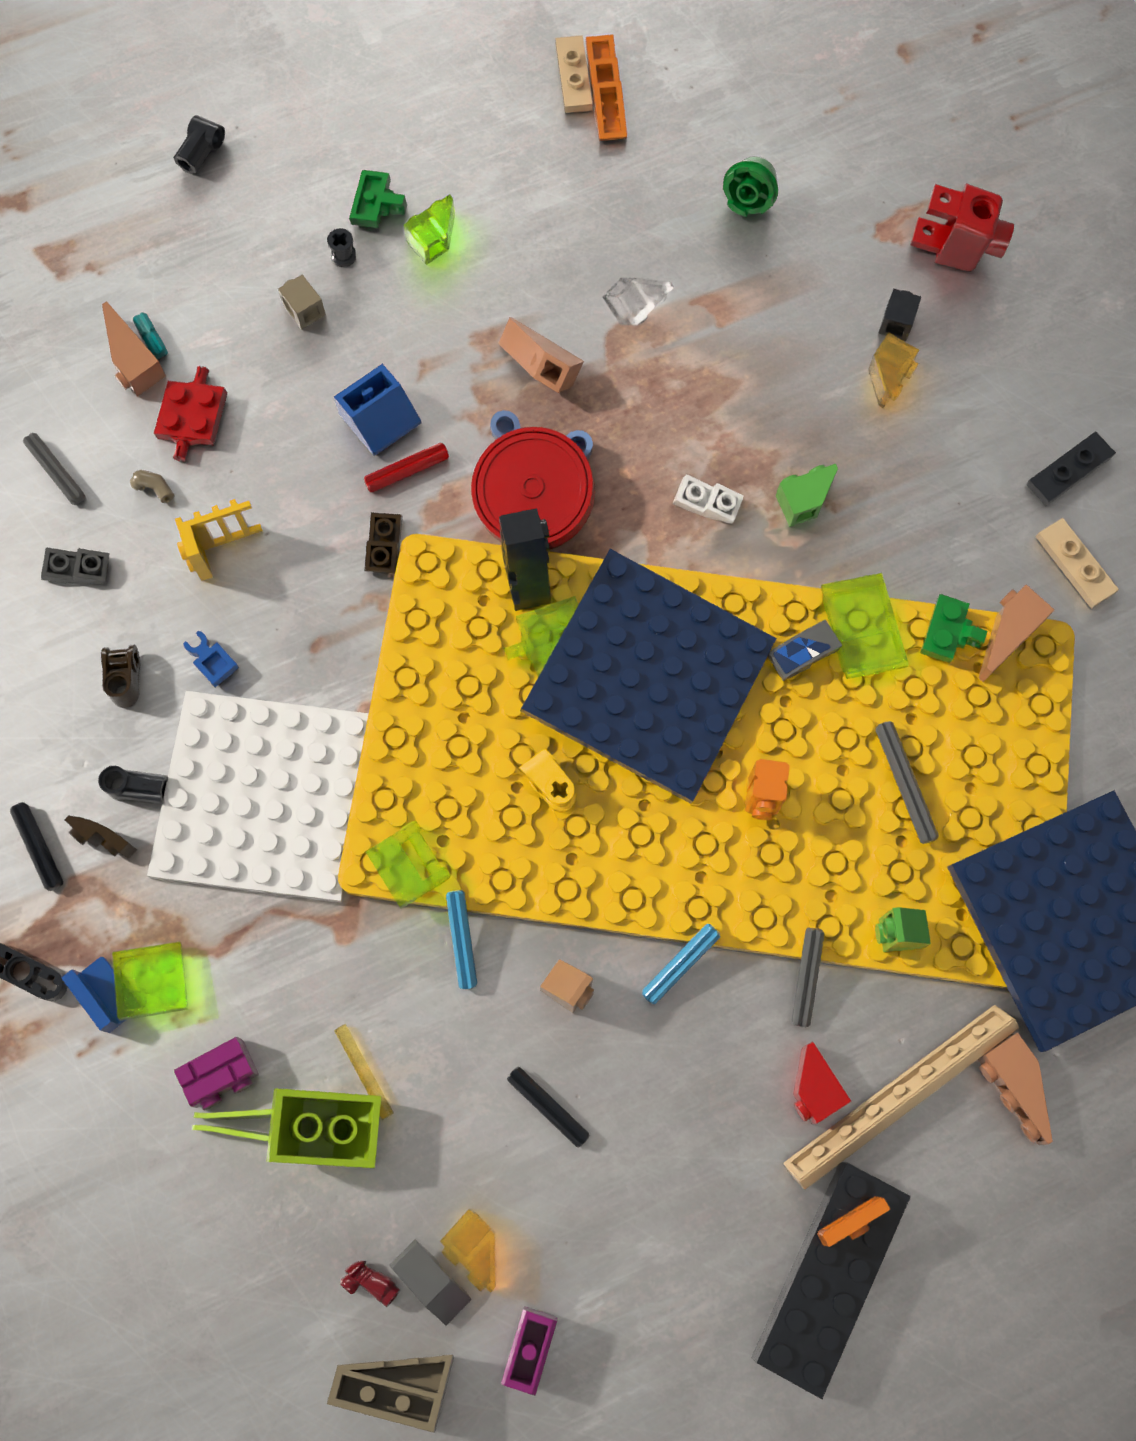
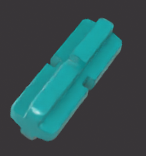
(150, 335)

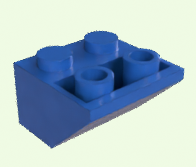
(377, 409)

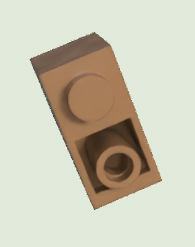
(568, 986)

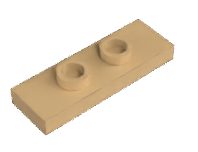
(573, 74)
(1077, 563)

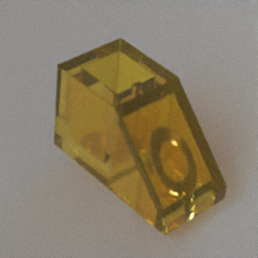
(890, 366)
(474, 1246)

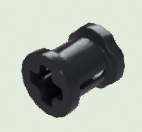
(341, 246)

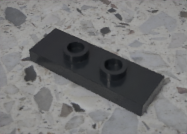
(1070, 468)

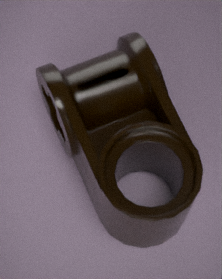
(119, 669)

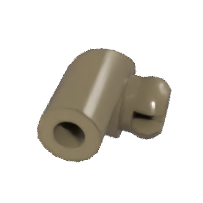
(143, 479)

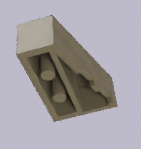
(394, 1390)

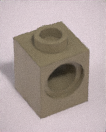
(301, 301)

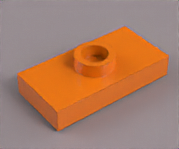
(854, 1222)

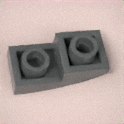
(75, 567)

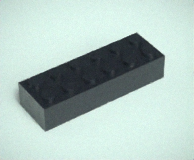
(828, 1284)

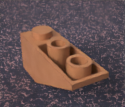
(540, 356)
(1020, 1081)

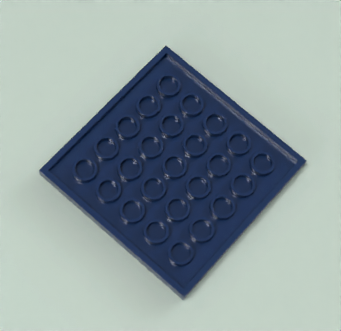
(649, 675)
(1060, 917)

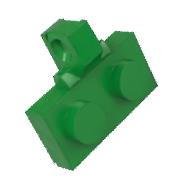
(375, 199)
(950, 629)

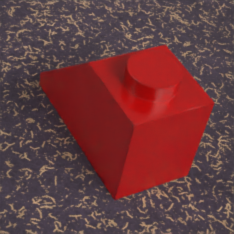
(817, 1087)

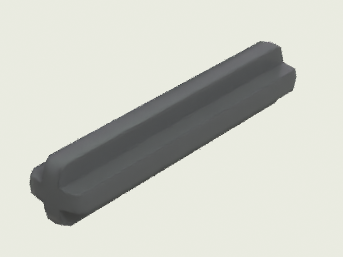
(54, 468)
(808, 977)

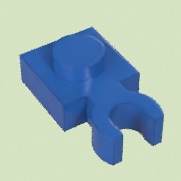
(212, 661)

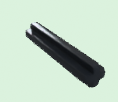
(36, 846)
(548, 1107)

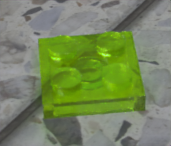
(149, 981)

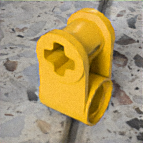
(546, 777)

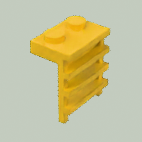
(198, 538)

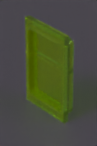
(864, 625)

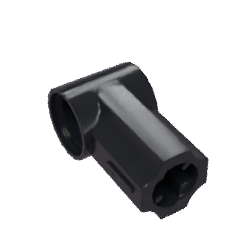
(200, 140)
(135, 785)

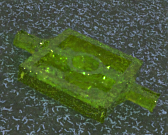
(541, 632)

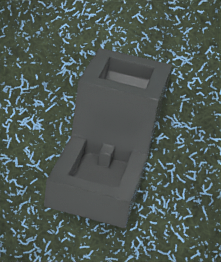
(430, 1282)

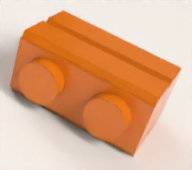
(766, 788)

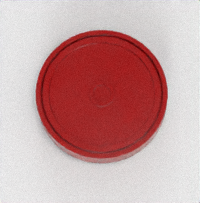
(534, 471)

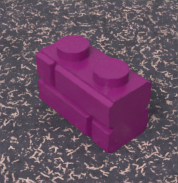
(216, 1073)
(529, 1351)

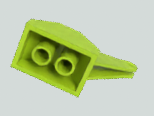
(312, 1127)

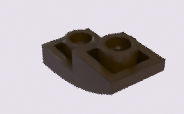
(383, 543)
(89, 831)

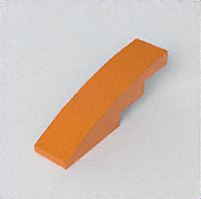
(606, 87)

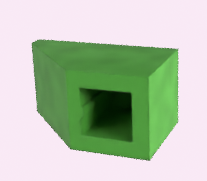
(804, 495)
(903, 930)

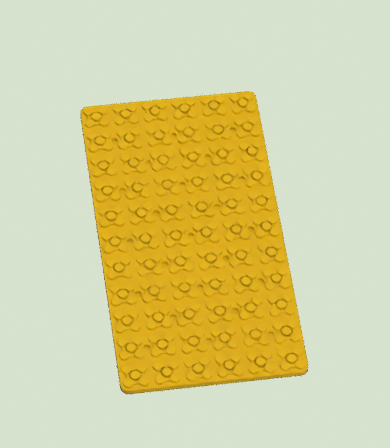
(649, 864)

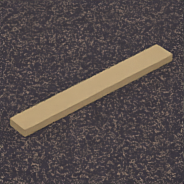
(900, 1096)

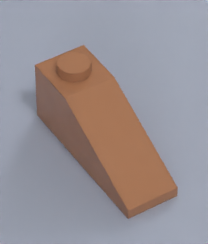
(131, 358)
(1013, 625)

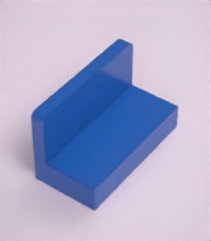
(96, 993)

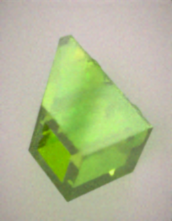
(431, 230)

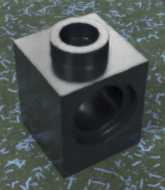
(900, 314)

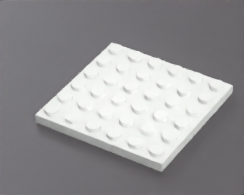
(258, 796)

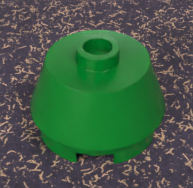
(751, 186)

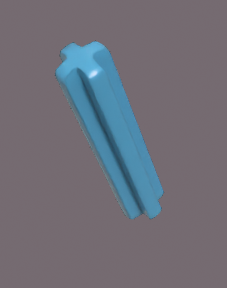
(461, 939)
(681, 964)

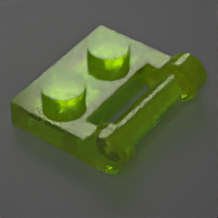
(399, 871)

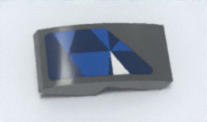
(804, 650)

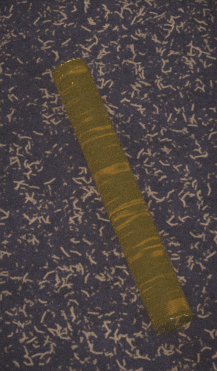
(362, 1069)

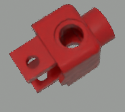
(969, 229)

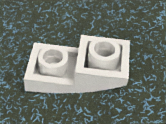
(708, 501)

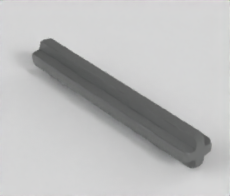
(907, 782)

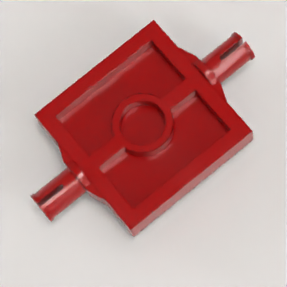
(190, 413)

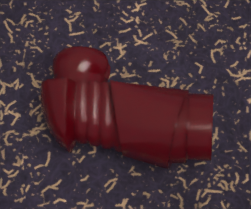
(374, 1282)

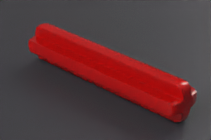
(406, 467)

